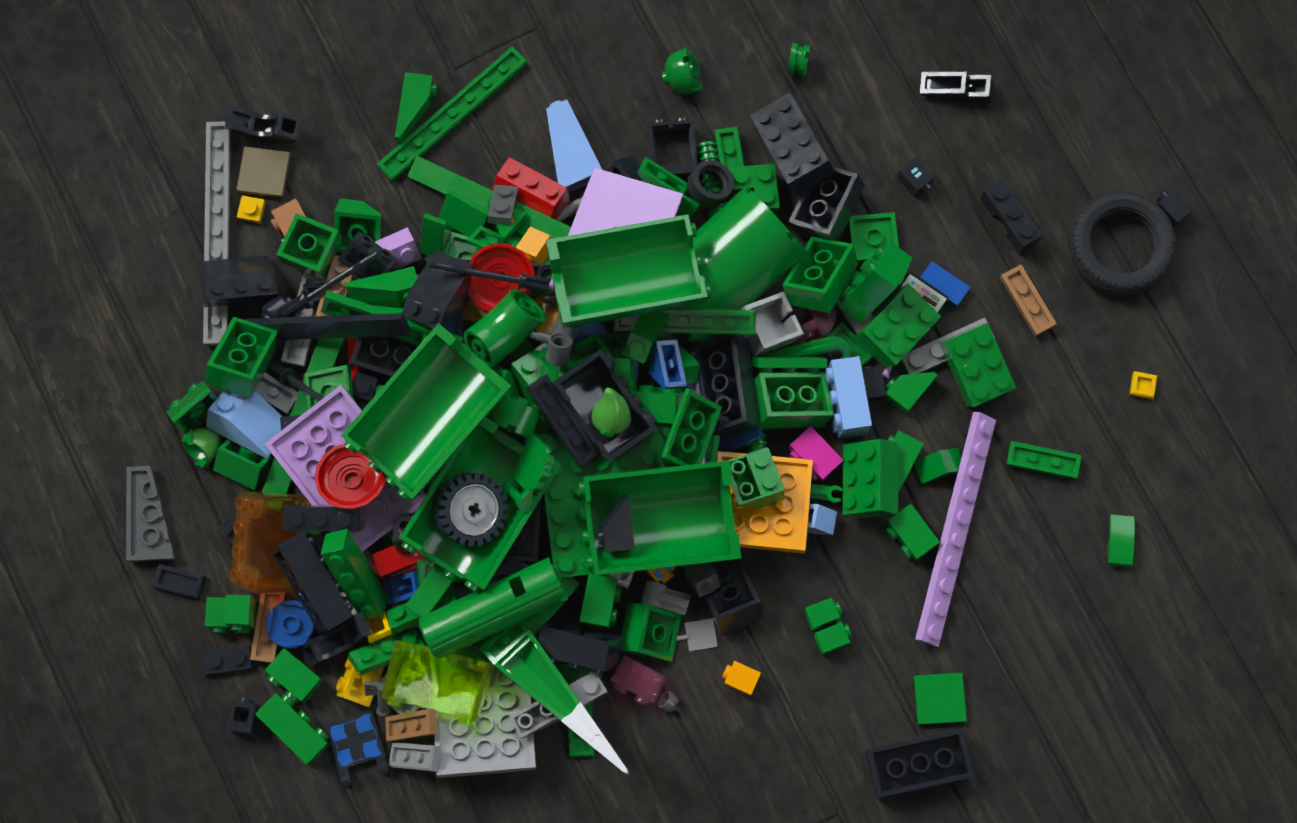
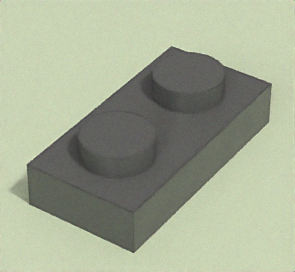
(502, 204)

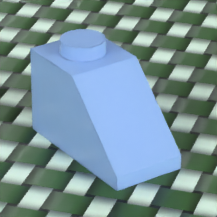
(821, 520)

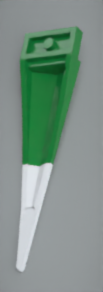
(527, 664)

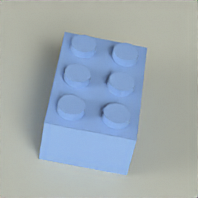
(848, 398)

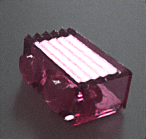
(638, 680)

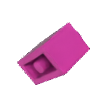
(814, 447)

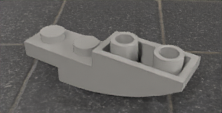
(537, 717)

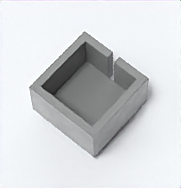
(769, 330)

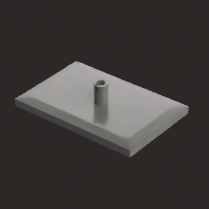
(491, 742)

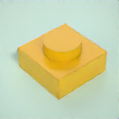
(251, 209)

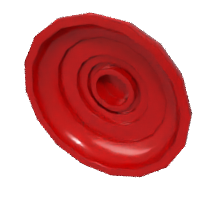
(497, 259)
(347, 479)

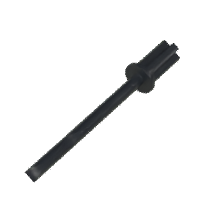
(523, 281)
(305, 300)
(287, 376)

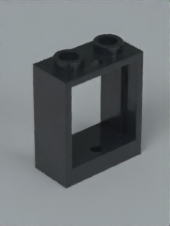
(679, 126)

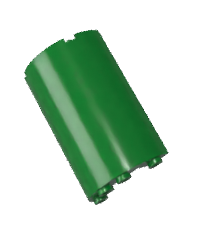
(742, 254)
(626, 271)
(425, 412)
(486, 453)
(676, 517)

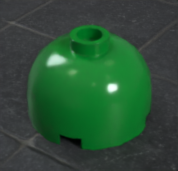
(681, 72)

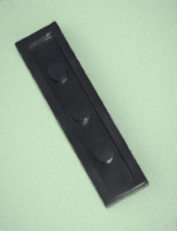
(562, 420)

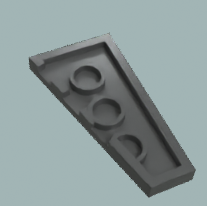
(145, 520)

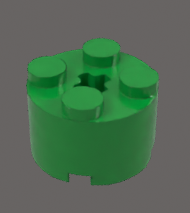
(516, 416)

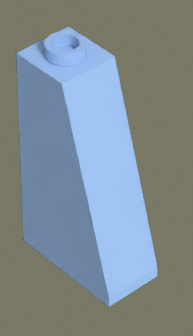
(571, 149)

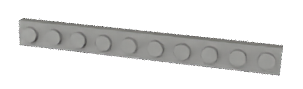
(216, 219)

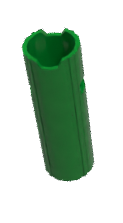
(492, 609)

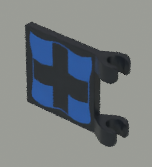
(356, 742)

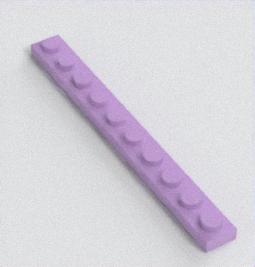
(955, 529)

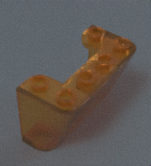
(257, 533)

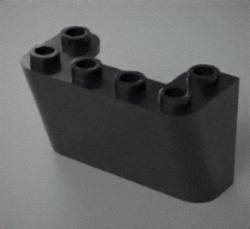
(586, 386)

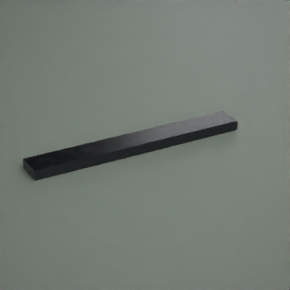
(337, 326)

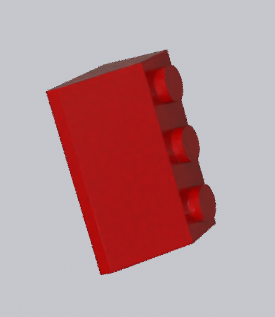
(534, 188)

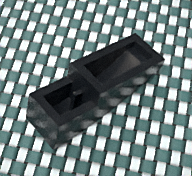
(957, 86)

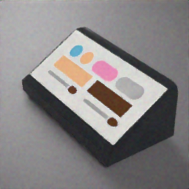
(929, 293)

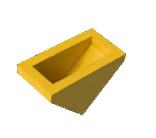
(379, 628)

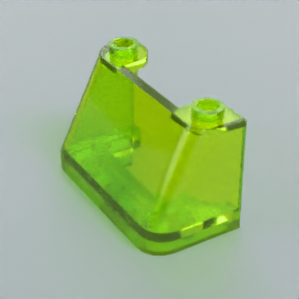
(450, 685)

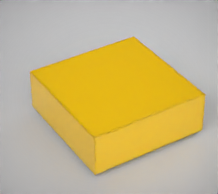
(1143, 385)

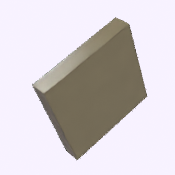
(263, 172)

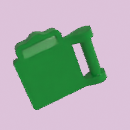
(530, 472)

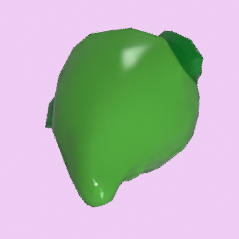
(611, 414)
(202, 445)

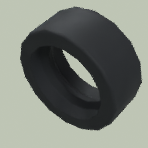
(719, 171)

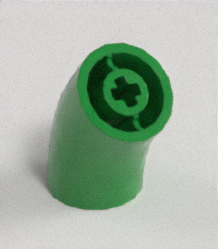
(504, 327)

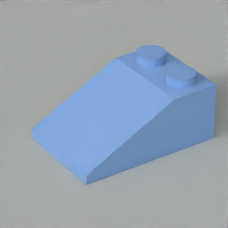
(244, 420)

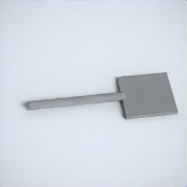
(699, 635)

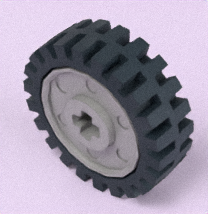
(487, 504)

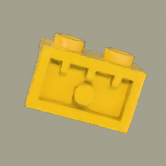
(352, 685)

